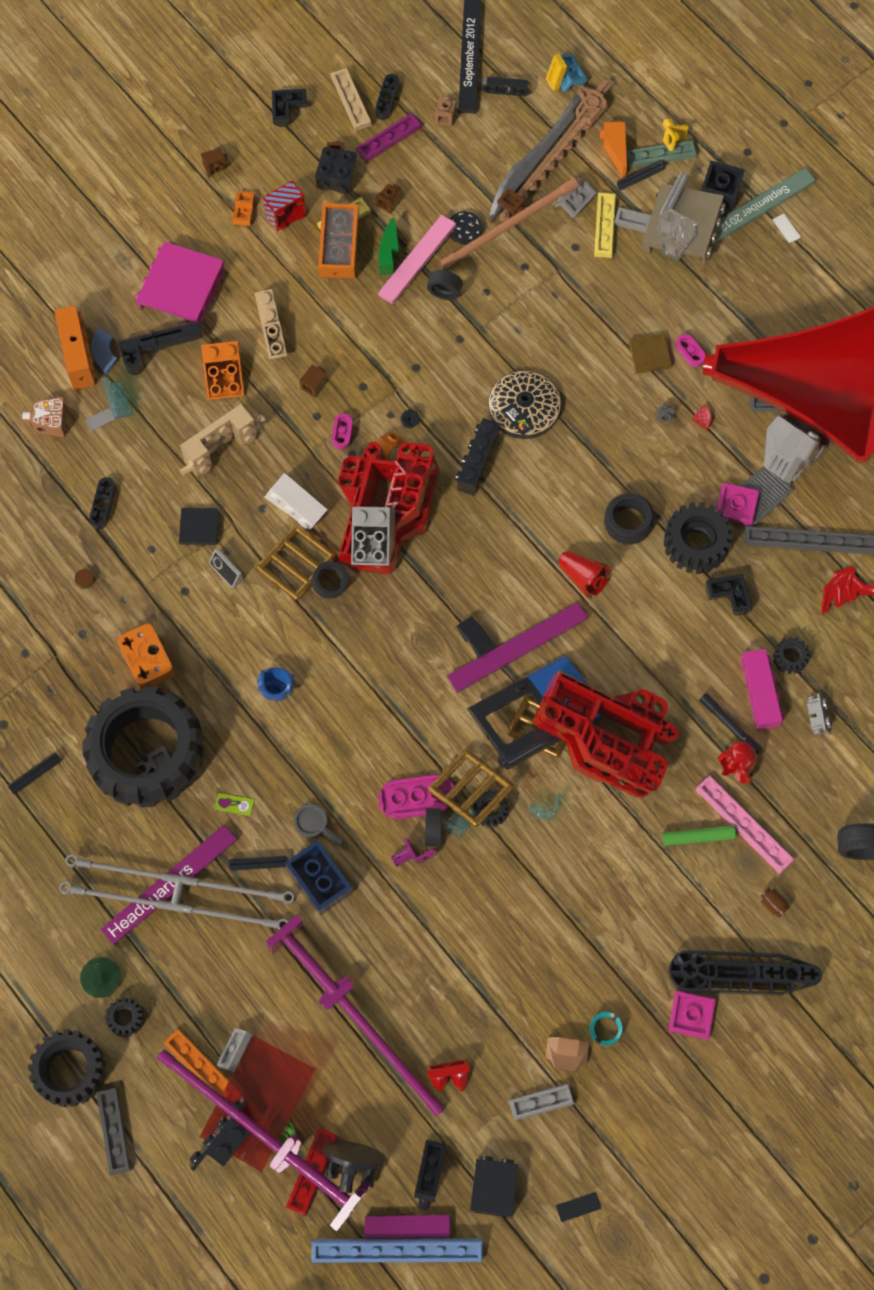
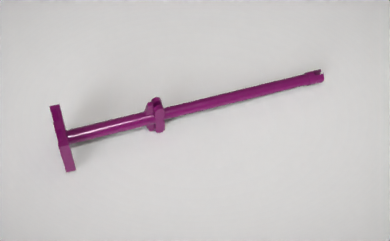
(335, 993)
(286, 1153)

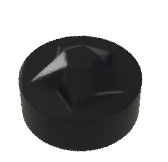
(409, 418)

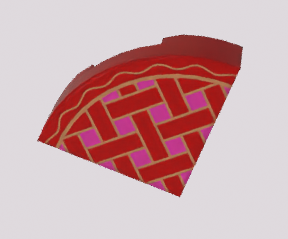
(703, 417)

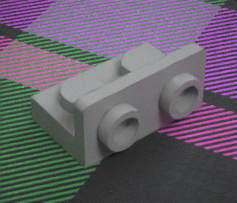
(576, 199)

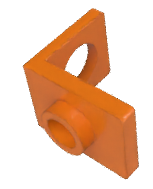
(389, 442)

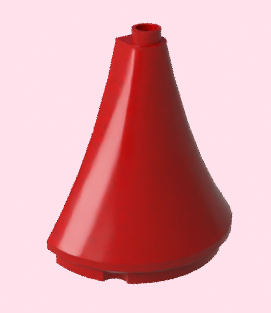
(813, 375)

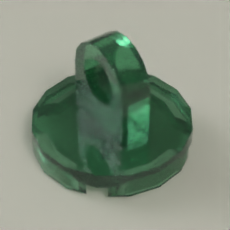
(100, 977)

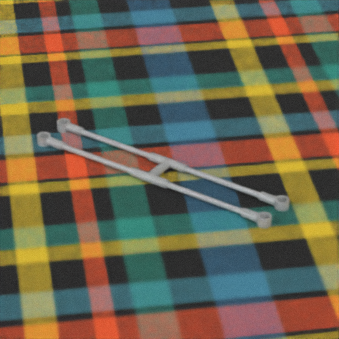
(174, 904)

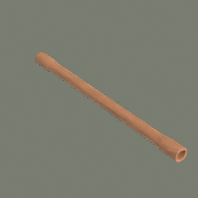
(454, 257)

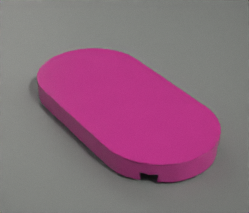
(411, 797)

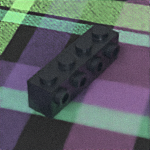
(478, 456)

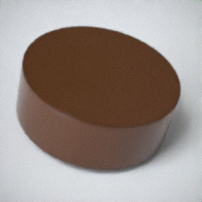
(84, 579)

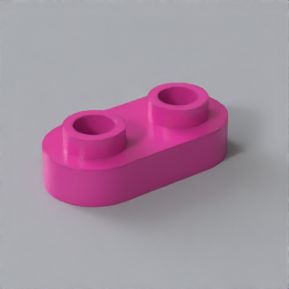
(690, 352)
(340, 432)

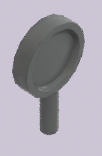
(312, 822)

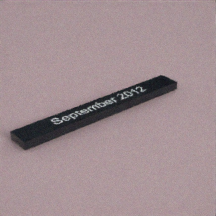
(469, 56)

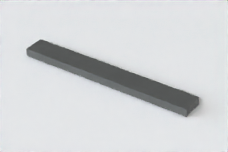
(809, 540)

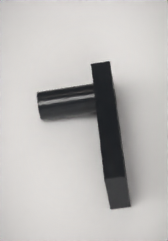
(429, 1173)

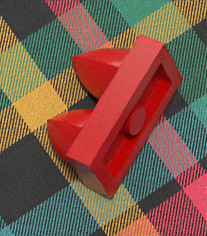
(457, 1070)

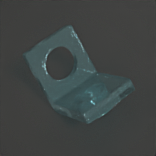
(543, 814)
(456, 825)

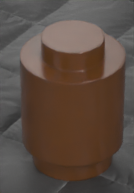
(774, 902)

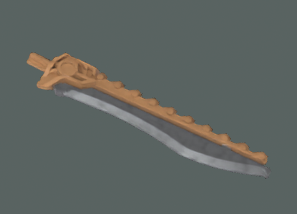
(589, 107)

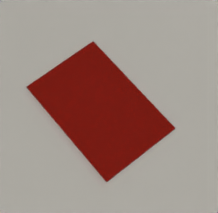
(272, 1088)

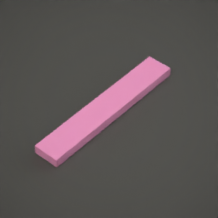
(417, 259)
(745, 824)

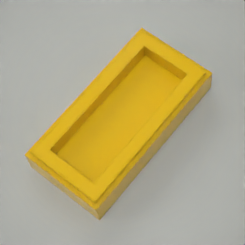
(556, 72)

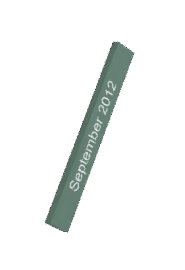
(764, 203)

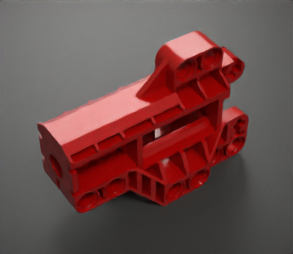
(406, 486)
(585, 739)

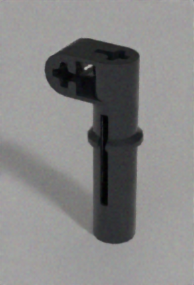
(154, 341)

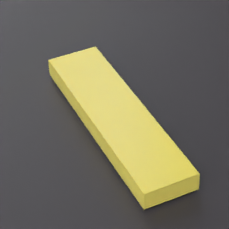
(605, 225)

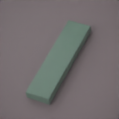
(650, 155)

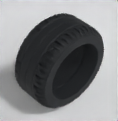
(634, 502)
(856, 841)

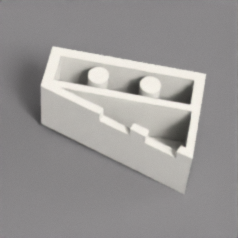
(295, 502)

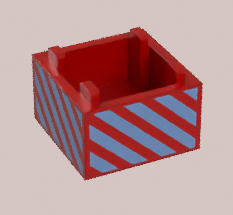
(284, 206)

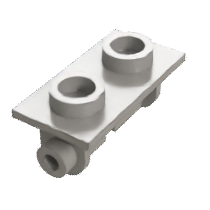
(821, 722)

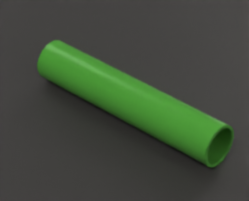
(698, 835)

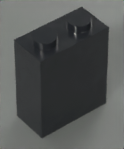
(494, 1187)

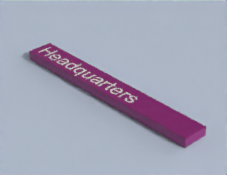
(163, 890)

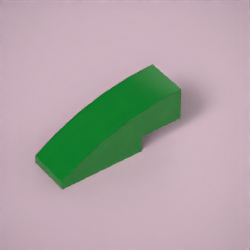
(388, 248)

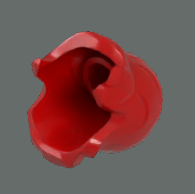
(739, 760)

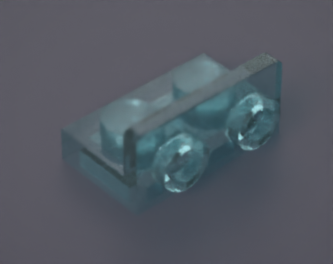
(117, 399)

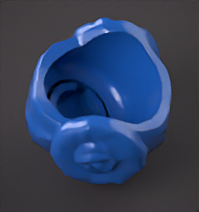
(275, 683)

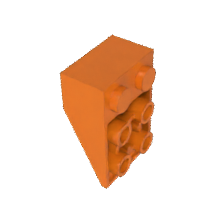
(222, 370)

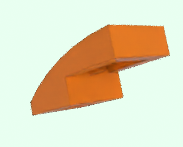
(243, 208)

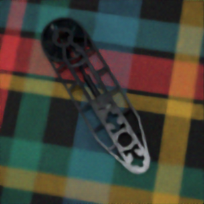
(755, 973)

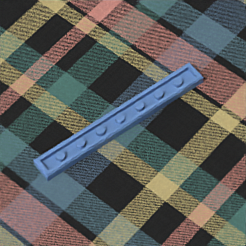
(397, 1250)

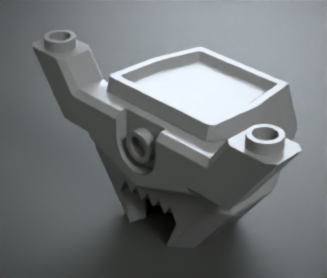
(792, 447)

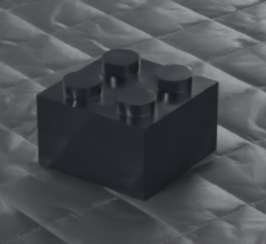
(724, 181)

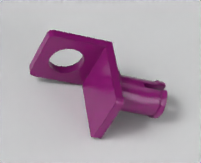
(409, 853)

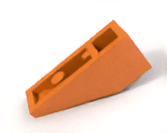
(615, 144)

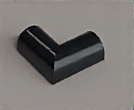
(284, 100)
(731, 587)

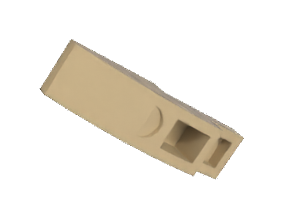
(270, 324)

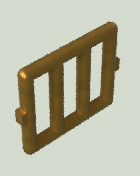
(273, 555)
(519, 716)
(462, 810)

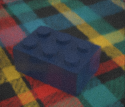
(319, 877)

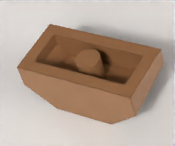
(566, 1053)

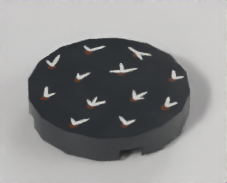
(467, 227)

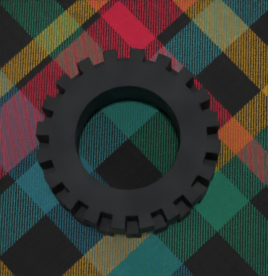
(691, 557)
(49, 1050)

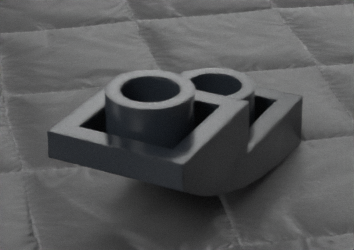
(476, 636)

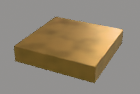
(649, 353)

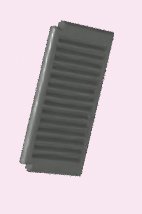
(771, 492)

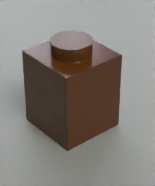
(313, 380)

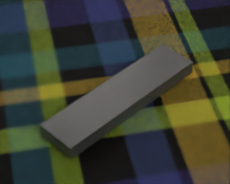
(113, 1131)

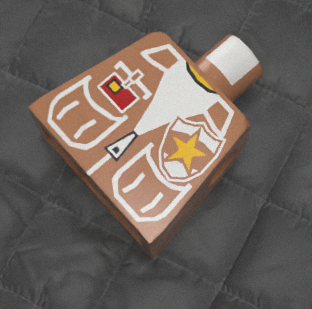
(48, 416)

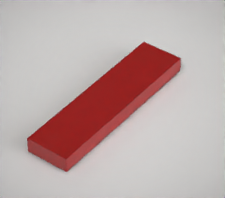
(304, 1189)

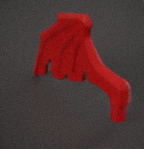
(844, 587)

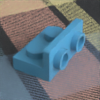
(573, 74)

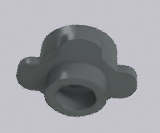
(665, 413)

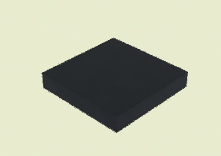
(198, 526)

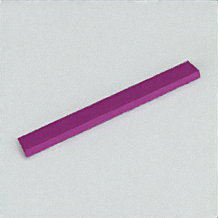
(517, 647)

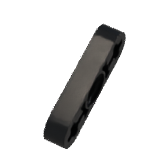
(516, 87)
(386, 90)
(99, 495)

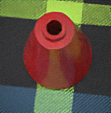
(585, 572)

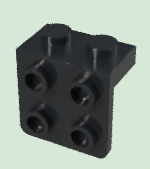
(335, 170)

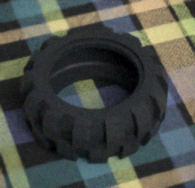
(126, 709)

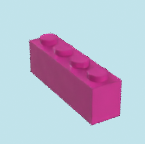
(761, 689)

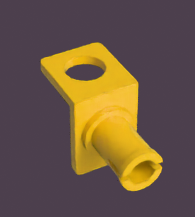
(673, 133)

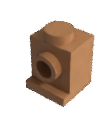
(445, 108)

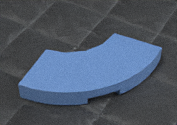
(101, 351)

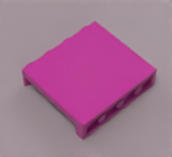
(181, 282)

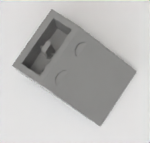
(372, 535)

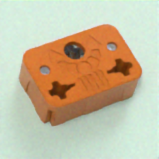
(140, 658)

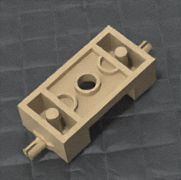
(234, 423)

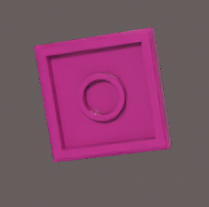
(738, 503)
(691, 1015)

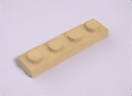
(350, 99)

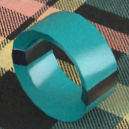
(606, 1015)

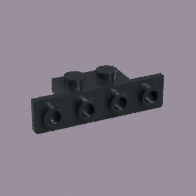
(224, 1141)

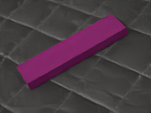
(388, 137)
(407, 1226)

